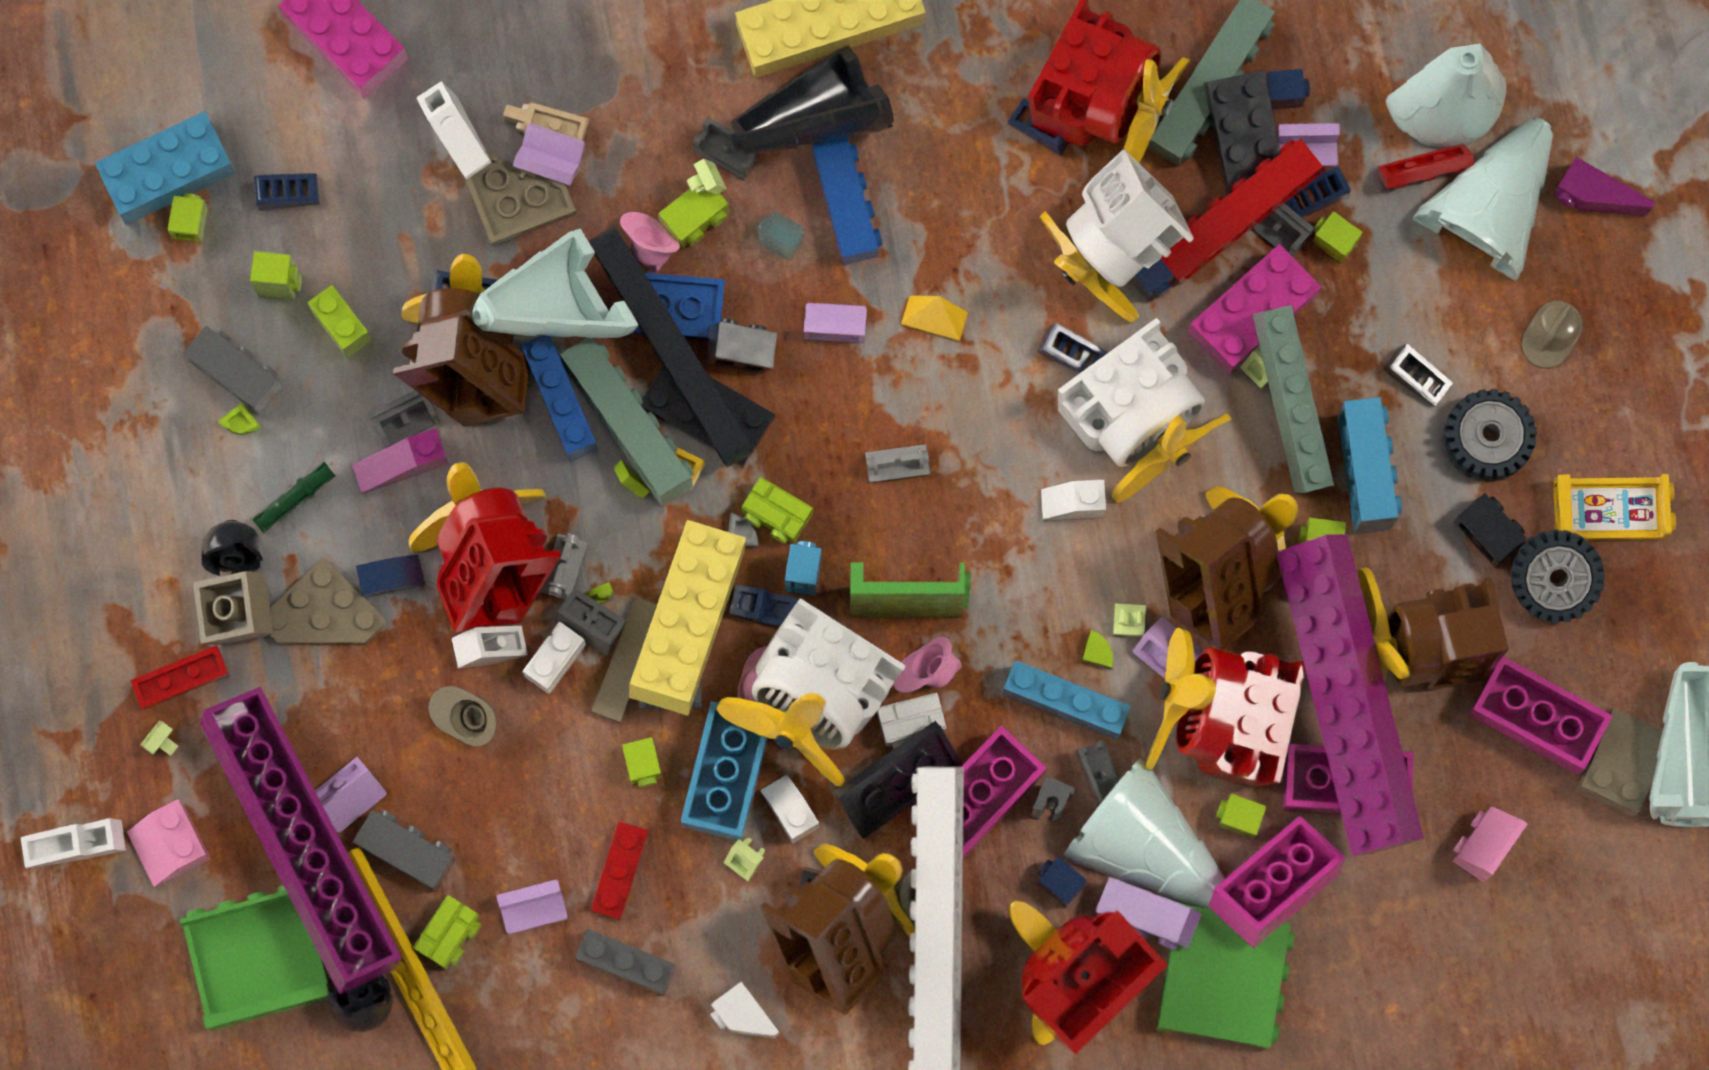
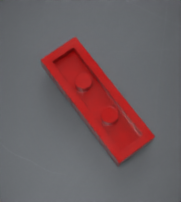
(1425, 166)
(179, 677)
(619, 870)

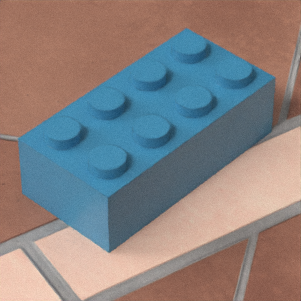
(163, 167)
(1368, 465)
(723, 778)

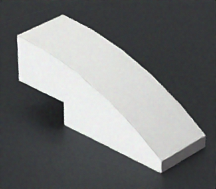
(73, 843)

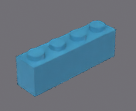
(1066, 700)

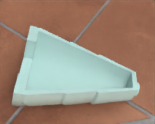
(1451, 98)
(1496, 197)
(552, 297)
(1682, 768)
(1146, 842)

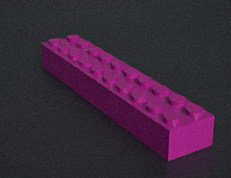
(1349, 695)
(300, 840)

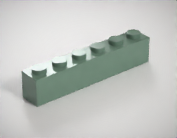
(1223, 59)
(1293, 399)
(627, 421)

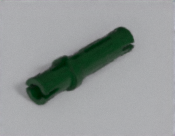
(294, 497)

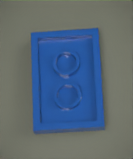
(691, 301)

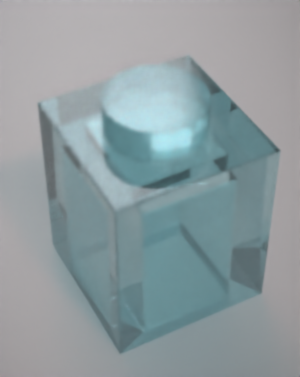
(780, 235)

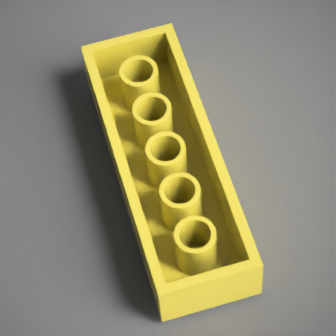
(802, 30)
(687, 617)

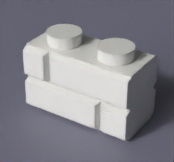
(554, 658)
(908, 717)

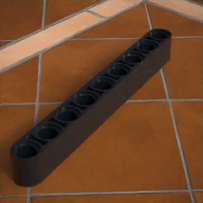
(671, 347)

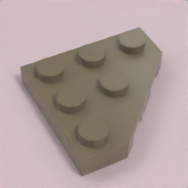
(516, 200)
(324, 611)

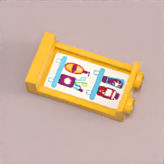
(1615, 507)

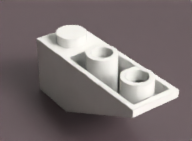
(454, 129)

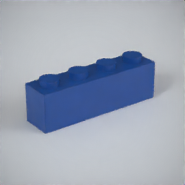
(846, 201)
(559, 397)

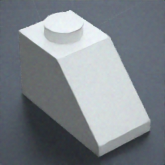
(1074, 500)
(489, 646)
(790, 808)
(742, 1014)

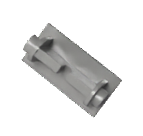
(897, 463)
(564, 574)

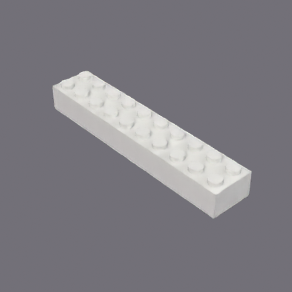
(937, 917)

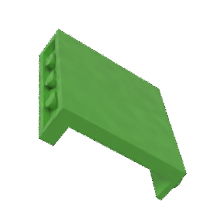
(908, 598)
(253, 959)
(1225, 985)

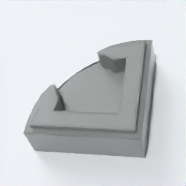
(740, 527)

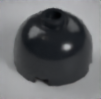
(231, 548)
(362, 1006)

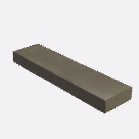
(614, 691)

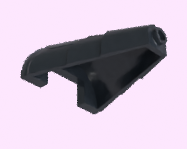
(815, 108)

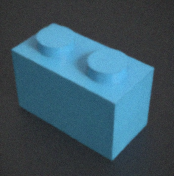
(803, 568)

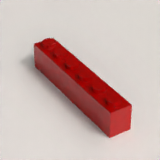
(1243, 208)

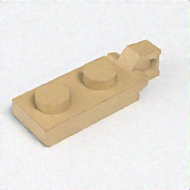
(546, 117)

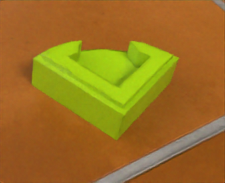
(240, 421)
(631, 480)
(601, 593)
(1098, 651)

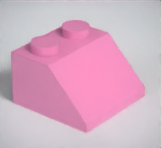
(168, 843)
(1488, 843)

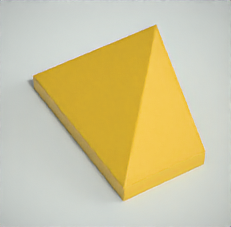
(935, 316)

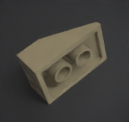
(1622, 764)

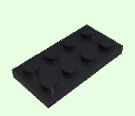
(1242, 124)
(669, 406)
(887, 784)

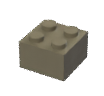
(233, 608)

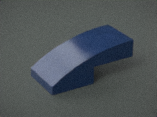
(390, 575)
(760, 605)

